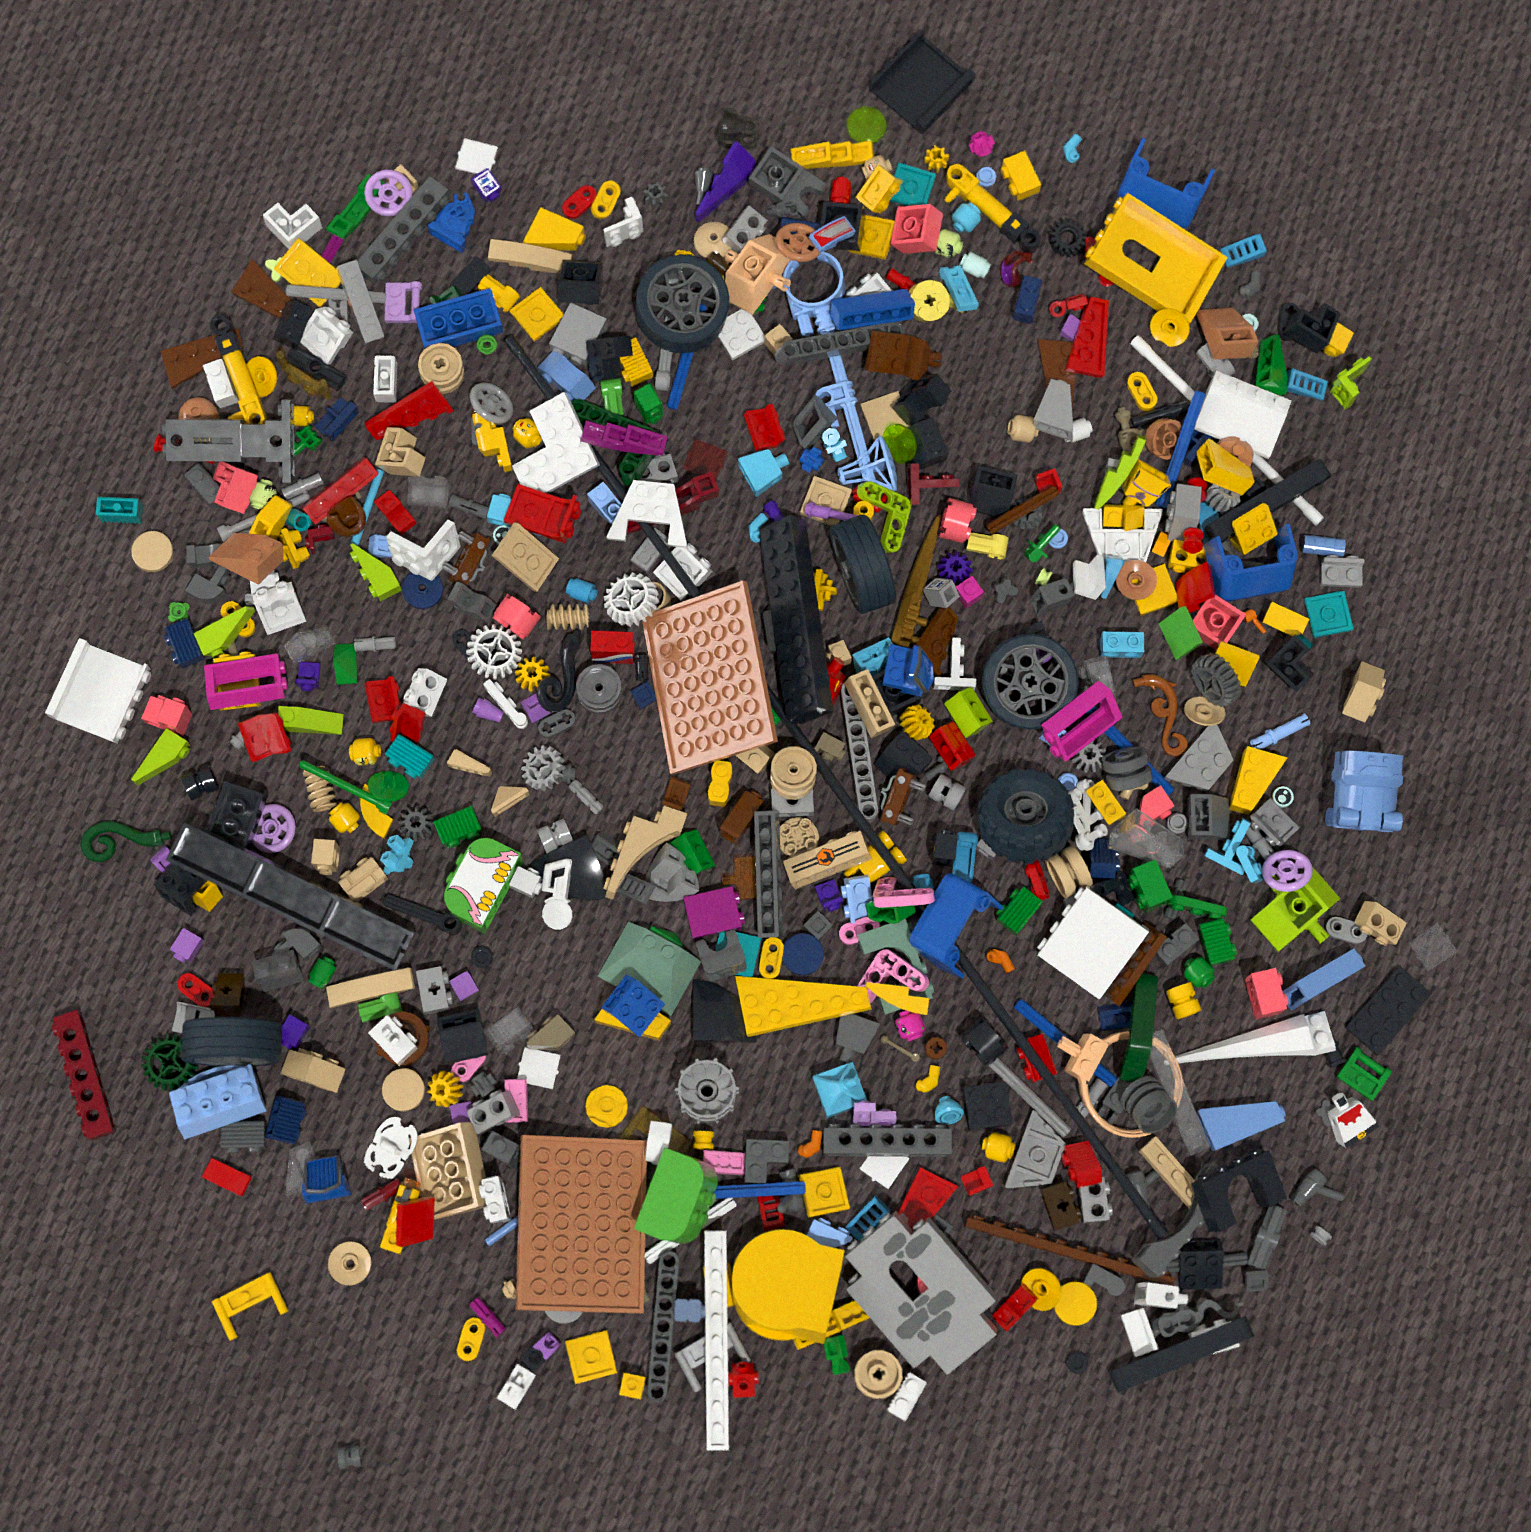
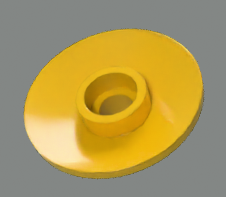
(1164, 332)
(263, 375)
(1034, 1281)

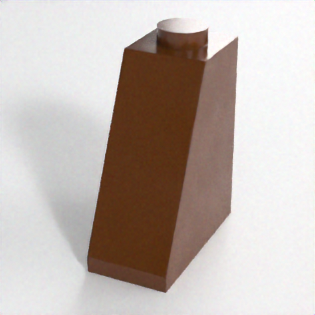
(741, 817)

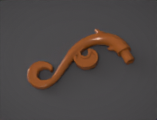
(1156, 707)

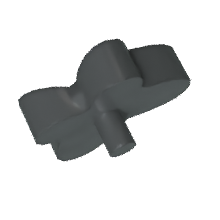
(1003, 589)
(1323, 1112)

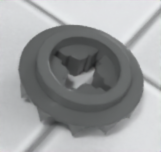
(1033, 519)

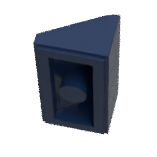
(1115, 1016)

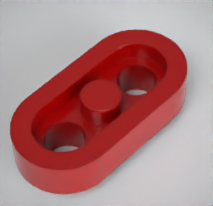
(579, 201)
(1038, 880)
(196, 991)

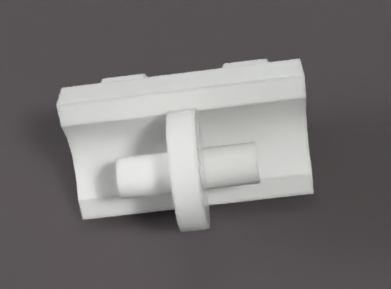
(516, 1386)

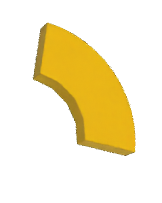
(375, 820)

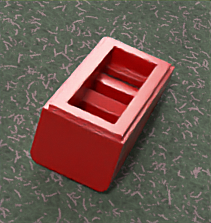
(771, 1225)

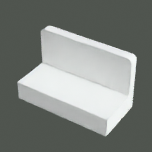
(1089, 578)
(1139, 1332)

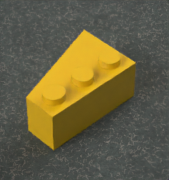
(654, 1031)

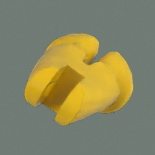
(876, 867)

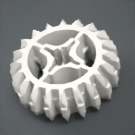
(623, 594)
(501, 653)

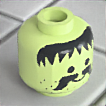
(948, 244)
(262, 494)

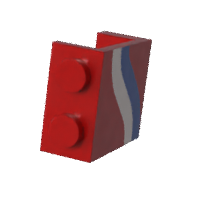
(612, 647)

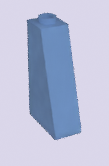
(1323, 978)
(1233, 1123)

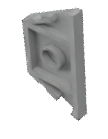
(1202, 761)
(1036, 1156)

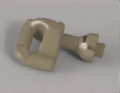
(1128, 434)

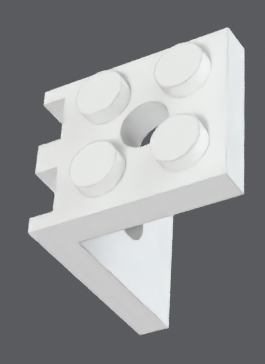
(425, 560)

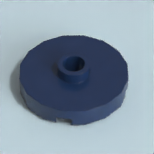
(422, 599)

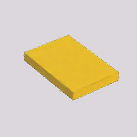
(307, 268)

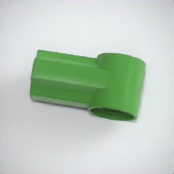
(612, 395)
(380, 1008)

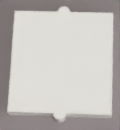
(475, 156)
(539, 1067)
(884, 1168)

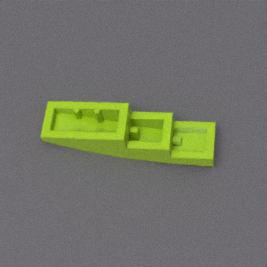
(1115, 477)

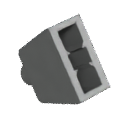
(1052, 596)
(854, 1036)
(501, 1149)

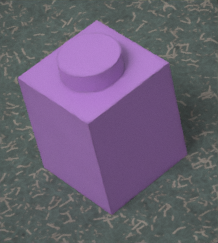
(186, 946)

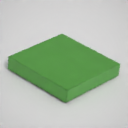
(1180, 633)

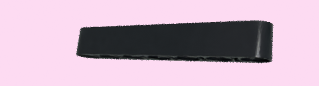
(1274, 497)
(1181, 1354)

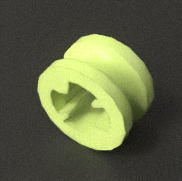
(1043, 577)

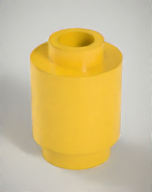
(303, 416)
(864, 506)

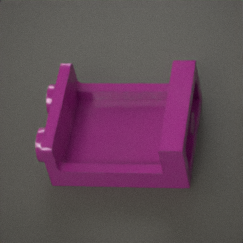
(713, 912)

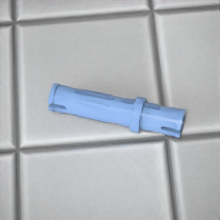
(1272, 736)

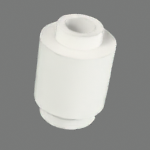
(1081, 430)

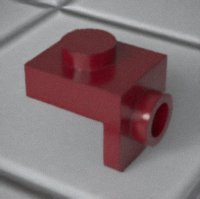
(321, 533)

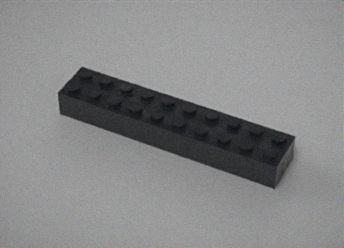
(796, 620)

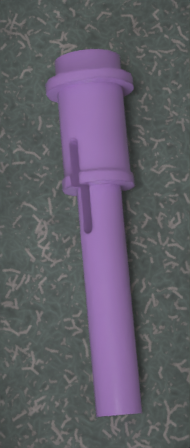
(826, 512)

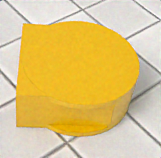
(786, 1286)

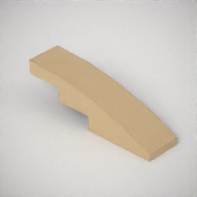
(527, 255)
(370, 987)

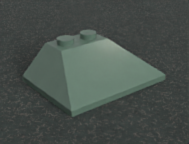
(653, 962)

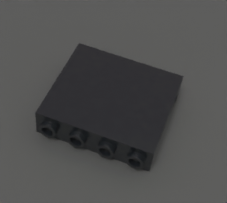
(920, 83)

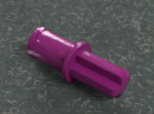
(487, 1316)

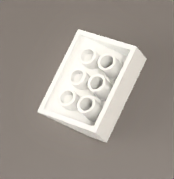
(1242, 412)

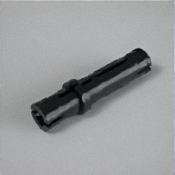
(1169, 411)

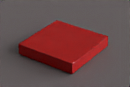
(415, 1221)

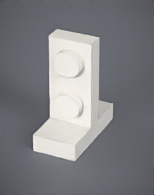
(956, 671)

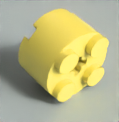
(938, 300)

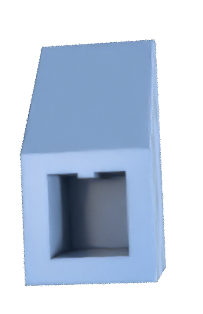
(604, 502)
(827, 1236)

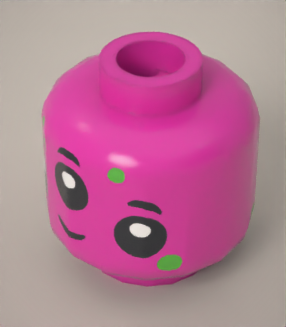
(910, 1025)

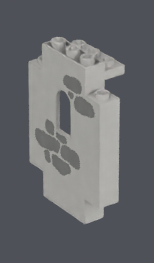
(942, 1320)

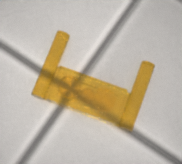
(297, 377)
(642, 1123)

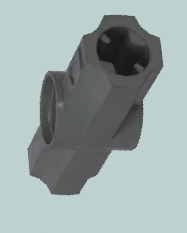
(1267, 1237)

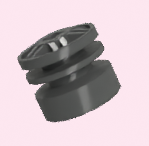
(1149, 1104)

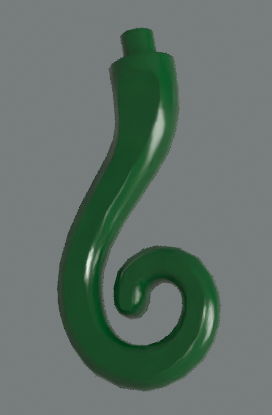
(146, 839)

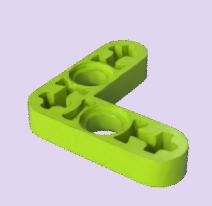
(893, 512)

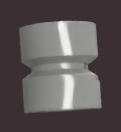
(953, 796)
(554, 836)

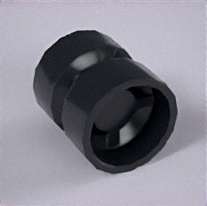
(200, 782)

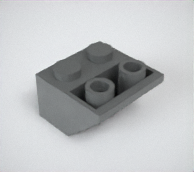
(1208, 817)

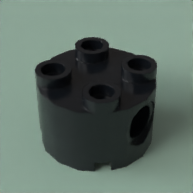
(984, 1041)

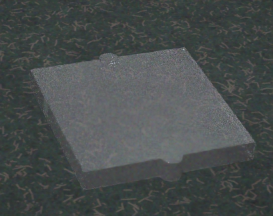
(1432, 947)

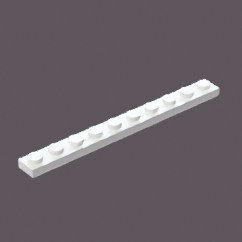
(716, 1340)

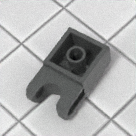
(790, 185)

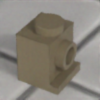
(830, 748)

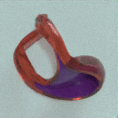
(1010, 273)

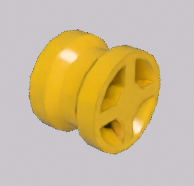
(703, 1140)

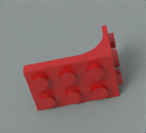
(543, 513)

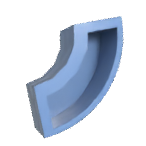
(565, 376)

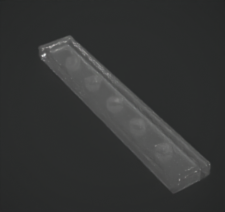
(1174, 1085)

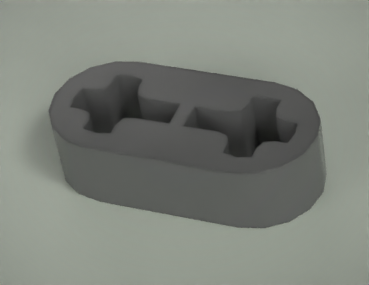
(559, 728)

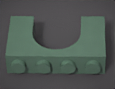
(897, 937)

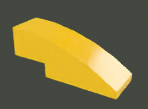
(899, 997)

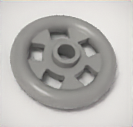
(491, 403)

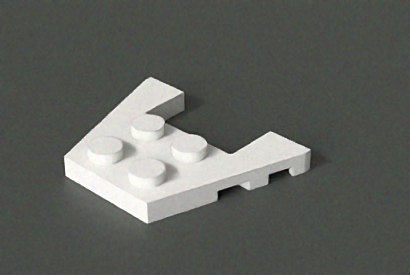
(651, 504)
(1117, 542)

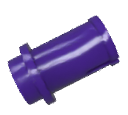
(773, 511)

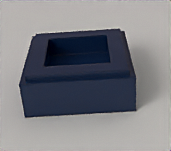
(643, 695)

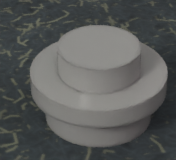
(1177, 823)

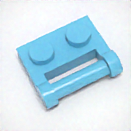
(1251, 867)

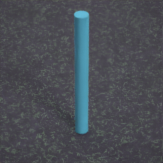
(369, 502)

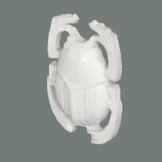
(391, 1146)

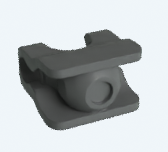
(724, 962)

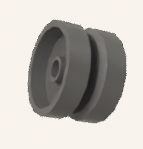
(1127, 768)

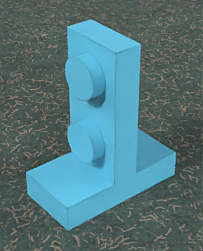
(1230, 848)

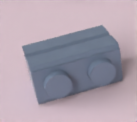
(689, 1310)

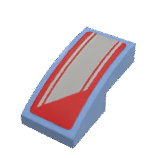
(831, 233)

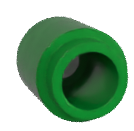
(322, 972)

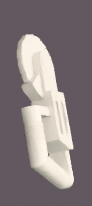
(557, 911)

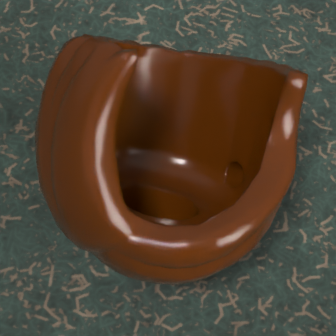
(347, 517)

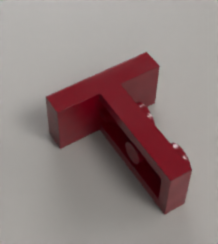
(926, 482)

